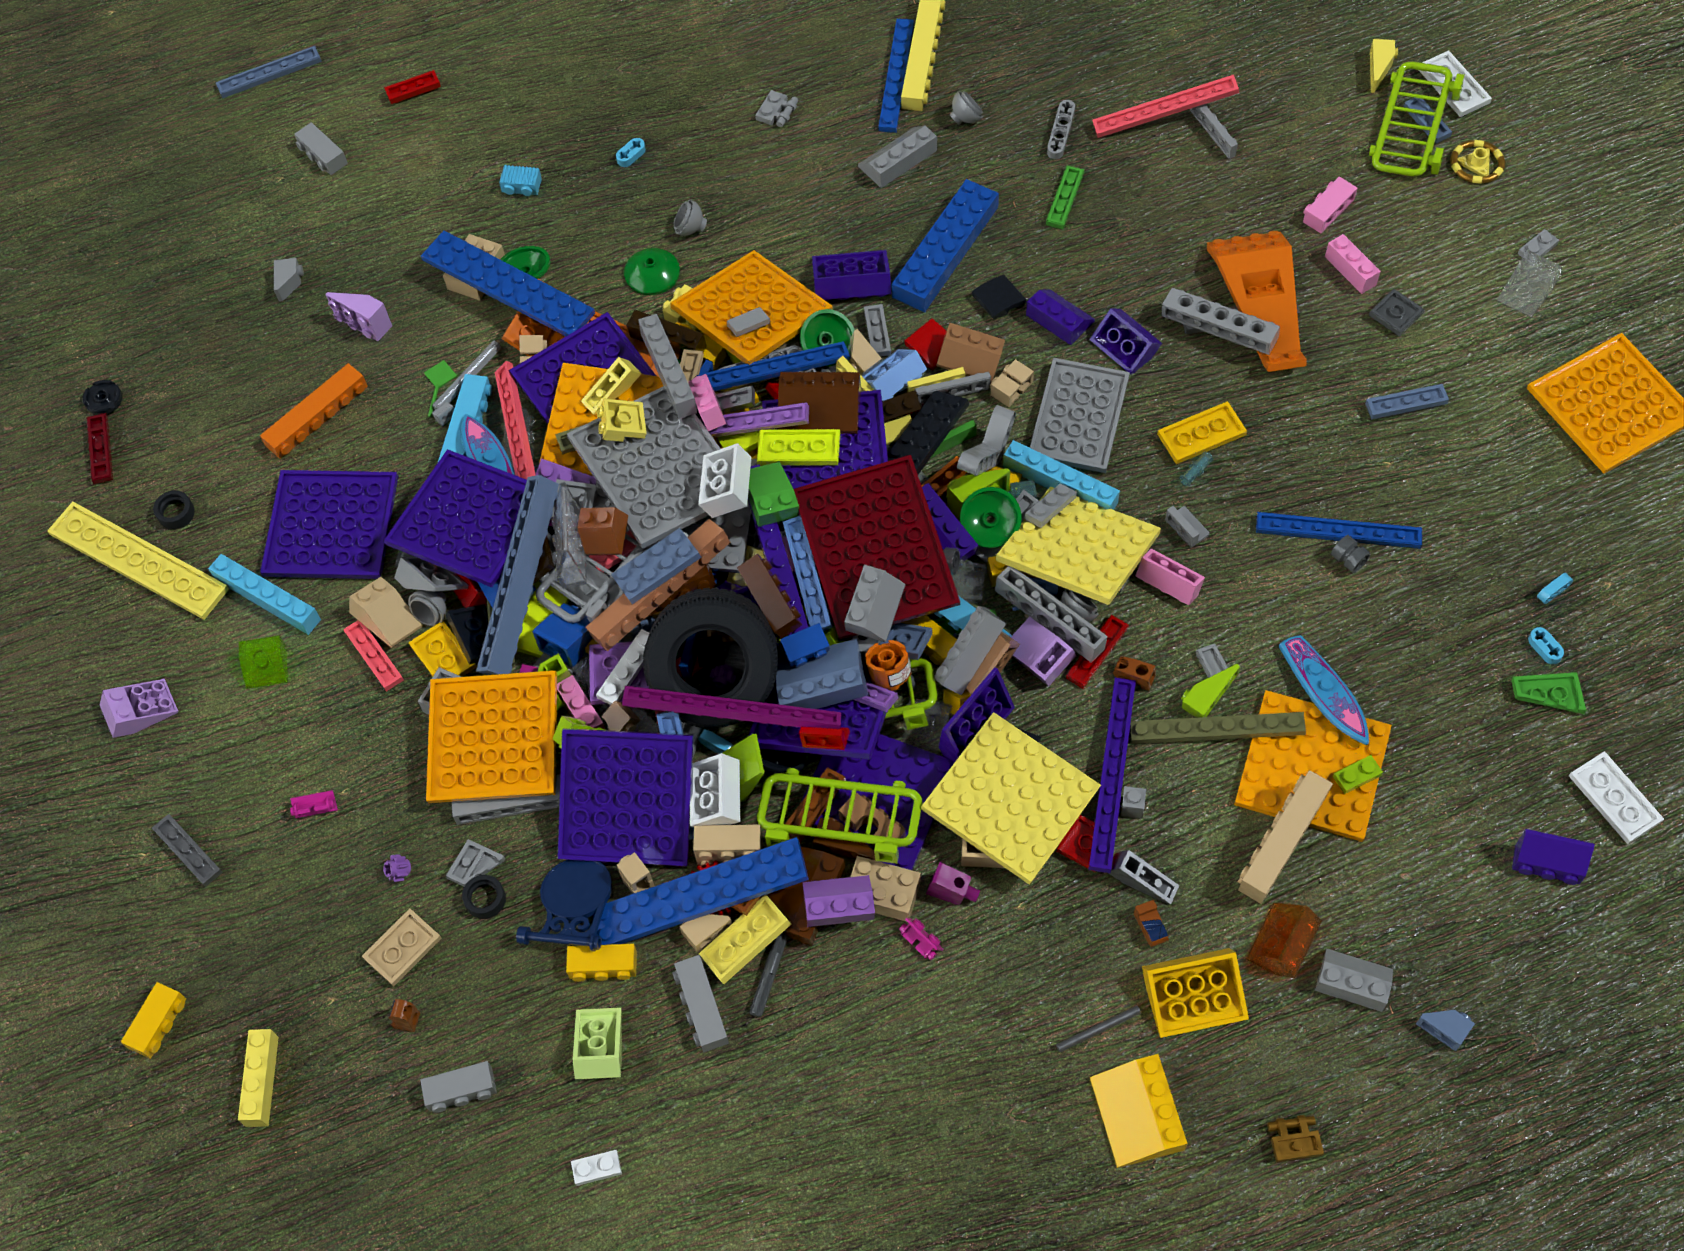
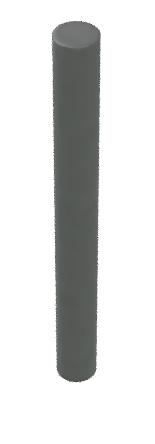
(1097, 1029)

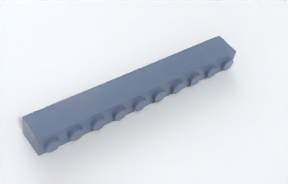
(518, 576)

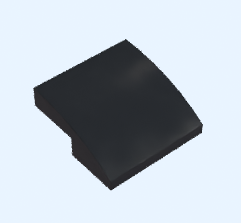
(998, 296)

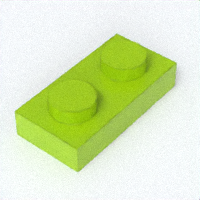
(1357, 774)

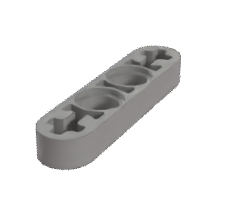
(1061, 129)

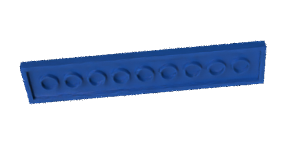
(507, 284)
(702, 893)

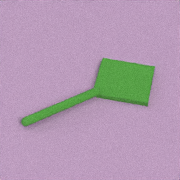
(439, 376)

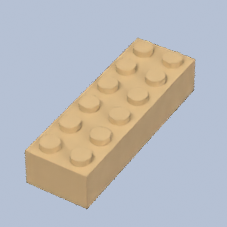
(1286, 833)

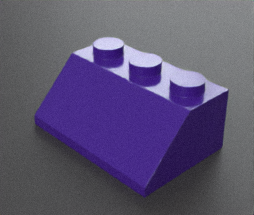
(1058, 315)
(1125, 340)
(1552, 857)

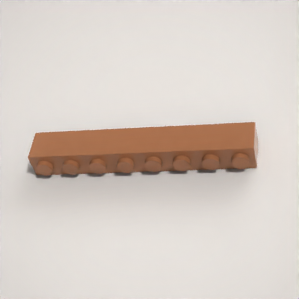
(623, 616)

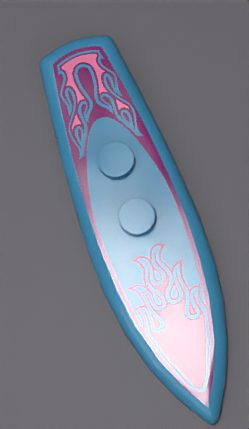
(483, 445)
(1325, 688)

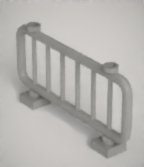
(595, 605)

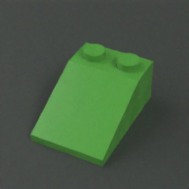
(771, 494)

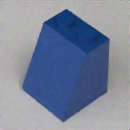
(562, 637)

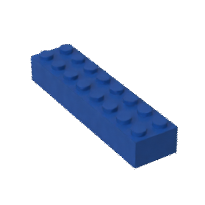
(945, 245)

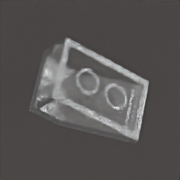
(1530, 283)

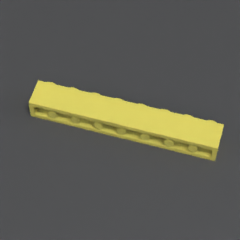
(922, 54)

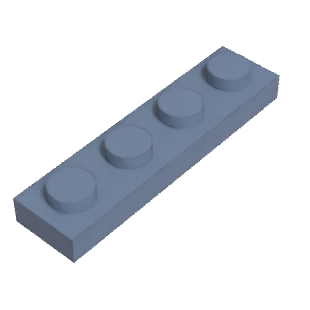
(1407, 401)

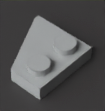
(473, 861)

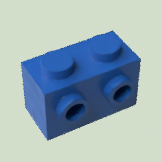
(805, 645)

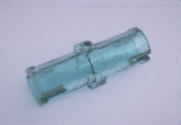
(1196, 468)

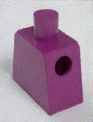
(951, 885)

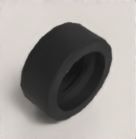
(169, 498)
(477, 882)

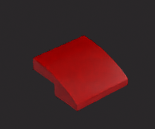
(927, 342)

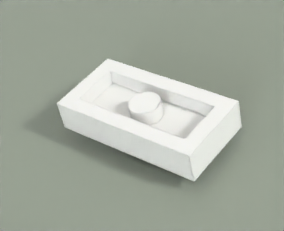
(596, 1167)

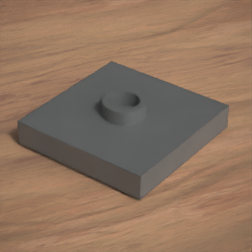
(1396, 312)

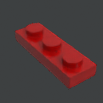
(412, 87)

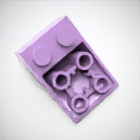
(360, 313)
(1041, 651)
(136, 706)

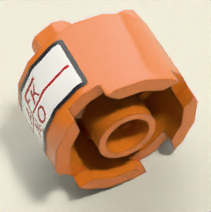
(888, 664)

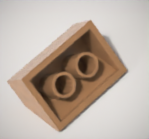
(970, 350)
(997, 657)

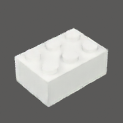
(725, 480)
(715, 791)

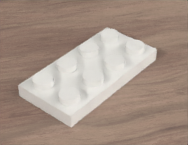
(1472, 94)
(1616, 797)

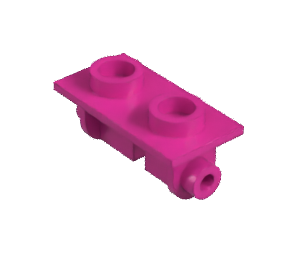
(313, 804)
(915, 931)

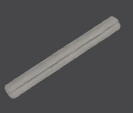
(454, 389)

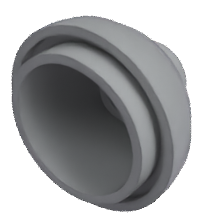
(965, 109)
(689, 219)
(1080, 604)
(428, 606)

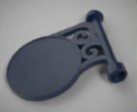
(572, 894)

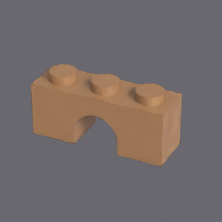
(620, 718)
(861, 813)

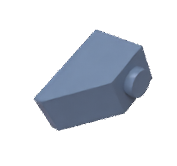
(1447, 1026)

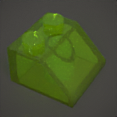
(263, 661)

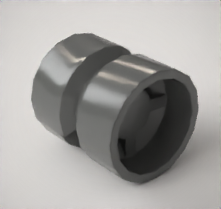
(1352, 555)

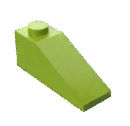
(1207, 693)

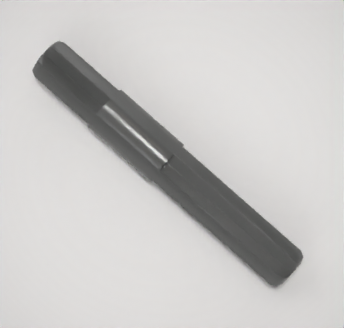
(768, 975)

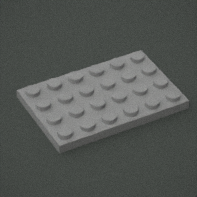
(1080, 414)

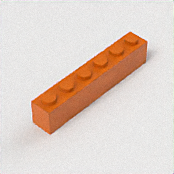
(314, 411)

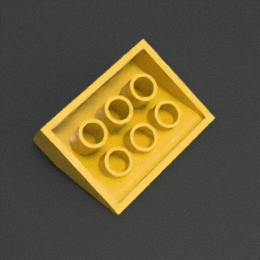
(1195, 992)
(1138, 1111)

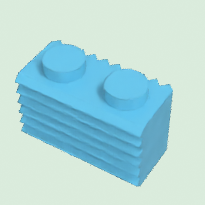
(520, 180)

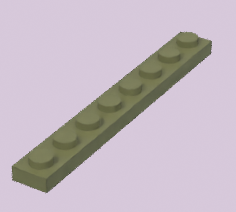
(1218, 727)

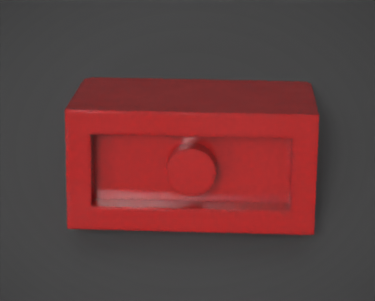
(824, 737)

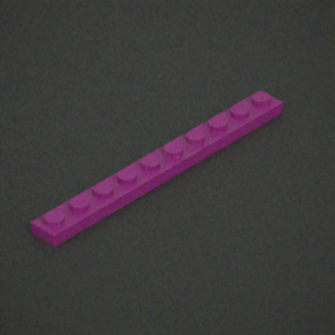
(729, 708)

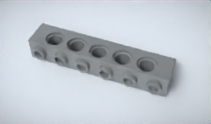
(1220, 321)
(1051, 613)

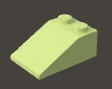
(597, 1043)

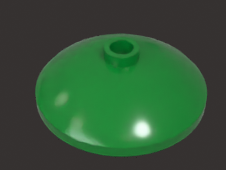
(529, 259)
(651, 271)
(827, 324)
(994, 503)

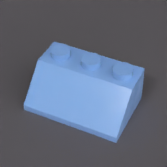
(895, 371)

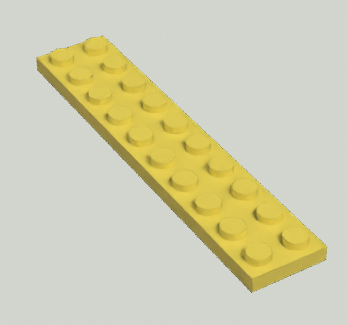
(138, 560)

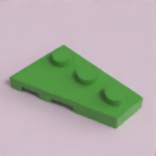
(1551, 690)

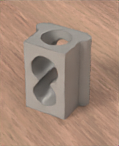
(443, 413)

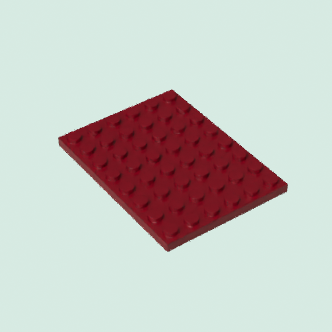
(878, 522)

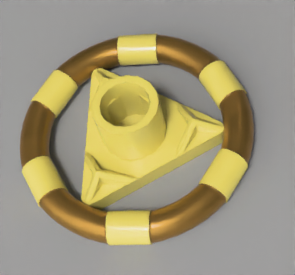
(1477, 161)

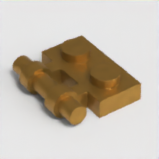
(1298, 1145)

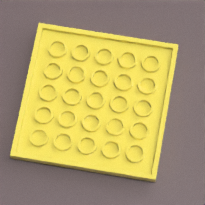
(1081, 549)
(1011, 798)

